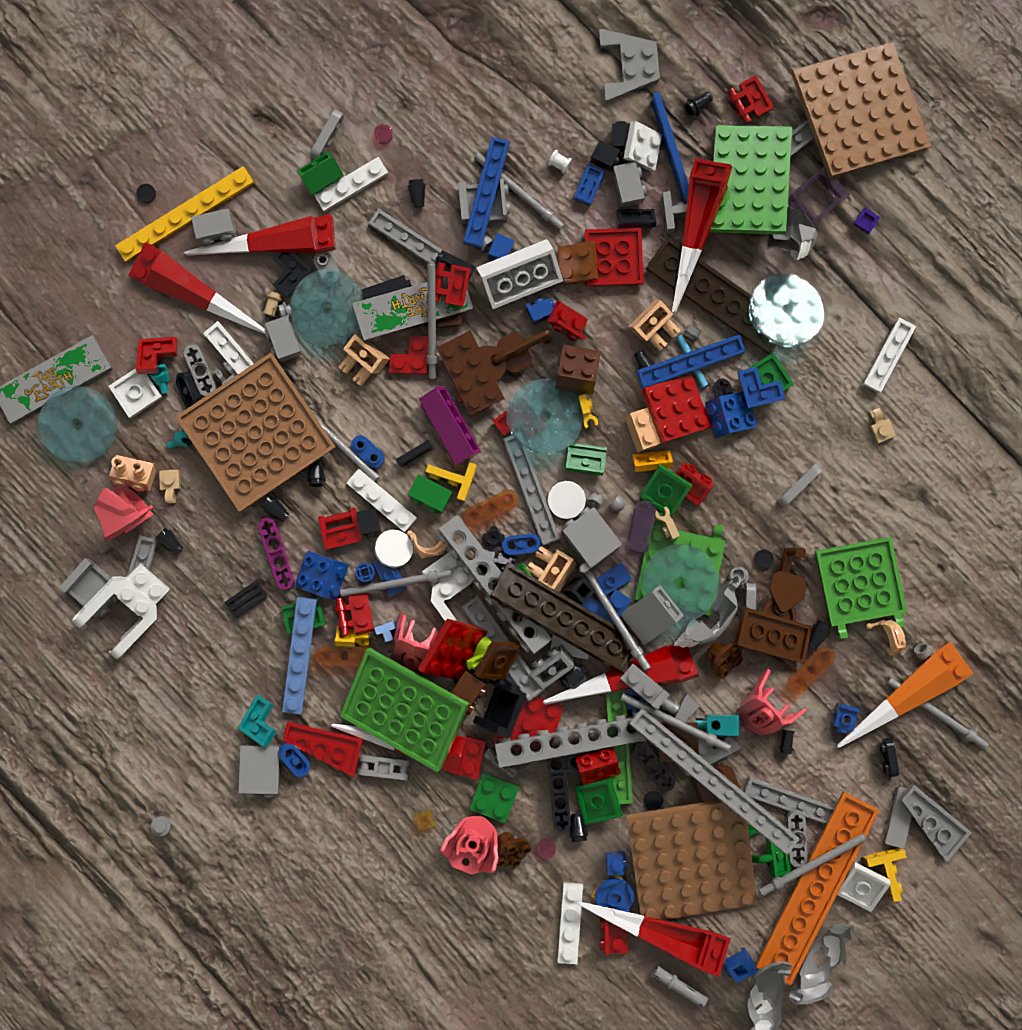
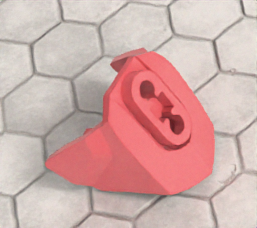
(120, 511)
(408, 649)
(759, 715)
(482, 856)

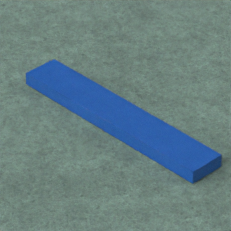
(670, 146)
(486, 192)
(690, 361)

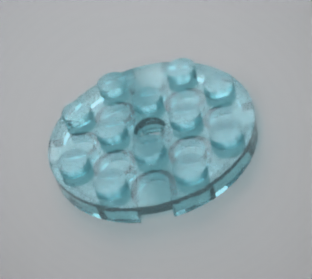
(308, 309)
(773, 322)
(57, 426)
(540, 435)
(694, 568)

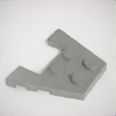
(638, 63)
(707, 752)

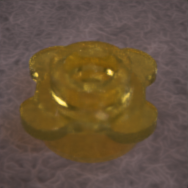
(424, 825)

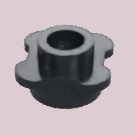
(493, 532)

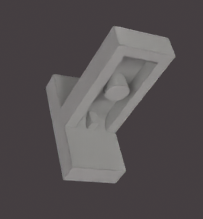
(671, 212)
(645, 686)

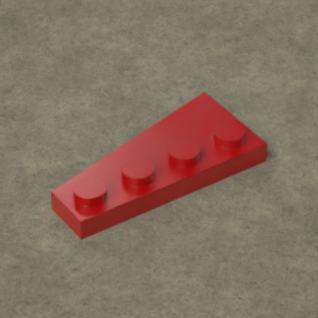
(328, 746)

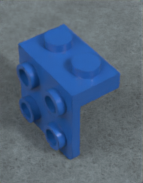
(730, 414)
(321, 575)

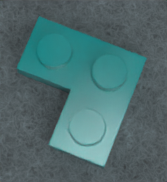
(254, 722)

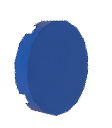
(614, 894)

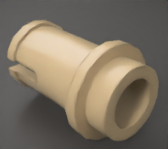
(272, 303)

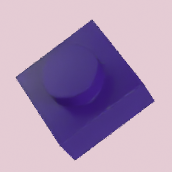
(866, 220)

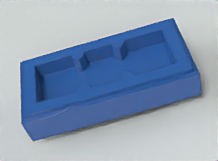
(589, 184)
(387, 574)
(613, 579)

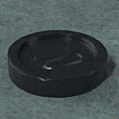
(146, 193)
(763, 558)
(653, 800)

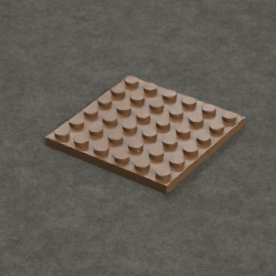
(860, 109)
(255, 432)
(691, 860)

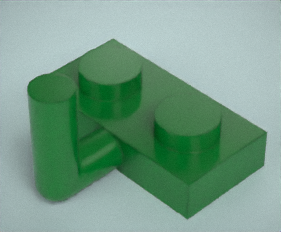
(778, 861)

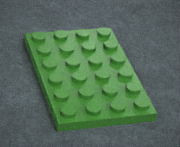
(758, 181)
(404, 709)

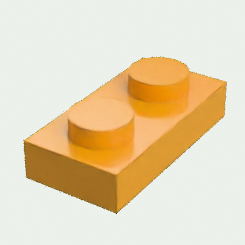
(652, 460)

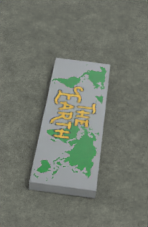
(401, 310)
(69, 368)

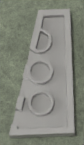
(938, 825)

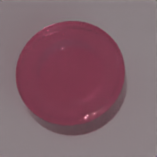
(383, 134)
(546, 848)

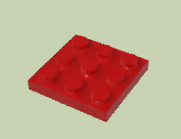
(617, 256)
(676, 408)
(452, 649)
(533, 718)

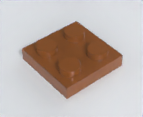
(578, 262)

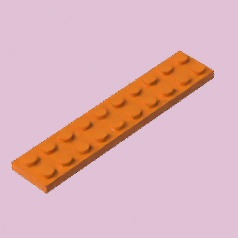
(817, 888)

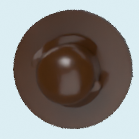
(724, 658)
(511, 850)

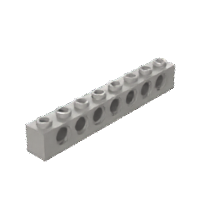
(457, 527)
(506, 758)

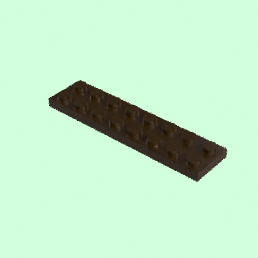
(710, 292)
(562, 617)

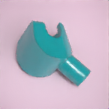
(161, 378)
(179, 439)

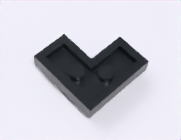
(294, 272)

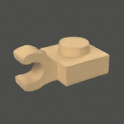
(881, 428)
(170, 482)
(669, 529)

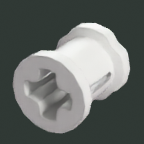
(559, 161)

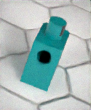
(728, 722)

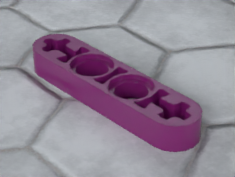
(274, 554)

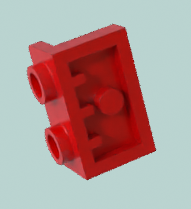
(567, 321)
(700, 483)
(598, 765)
(614, 940)

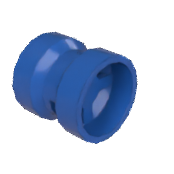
(365, 572)

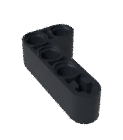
(561, 792)

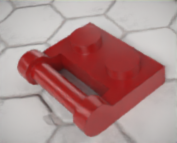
(340, 535)

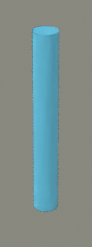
(698, 373)

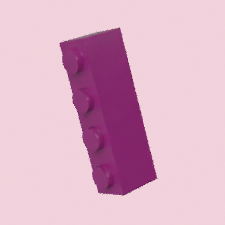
(450, 425)

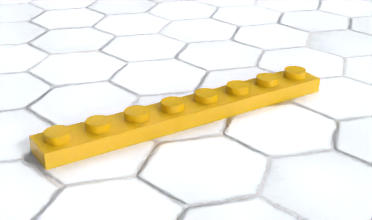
(181, 215)

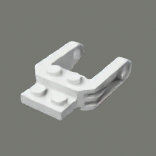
(449, 587)
(137, 591)

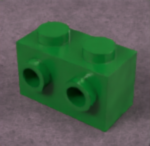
(320, 173)
(430, 494)

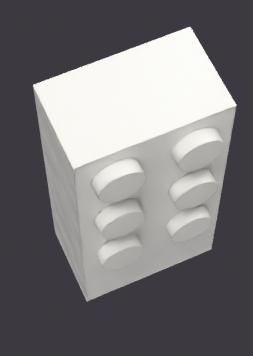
(520, 274)

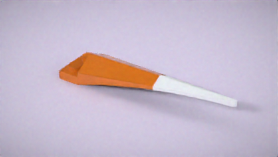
(933, 677)

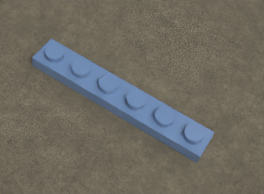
(299, 655)

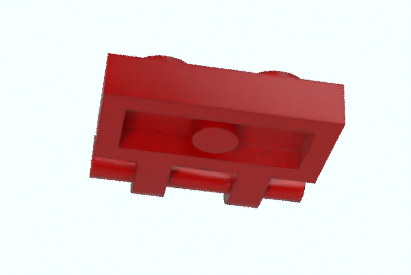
(755, 96)
(457, 284)
(361, 615)

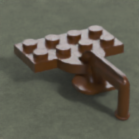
(476, 375)
(775, 626)

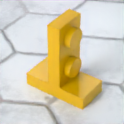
(454, 479)
(888, 868)

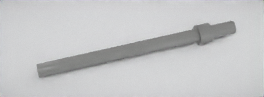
(546, 214)
(432, 358)
(349, 453)
(432, 576)
(636, 651)
(968, 734)
(709, 739)
(779, 882)

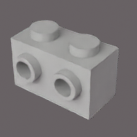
(628, 184)
(214, 226)
(283, 339)
(552, 666)

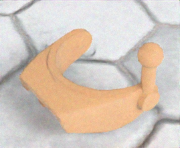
(438, 549)
(896, 645)

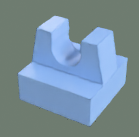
(386, 629)

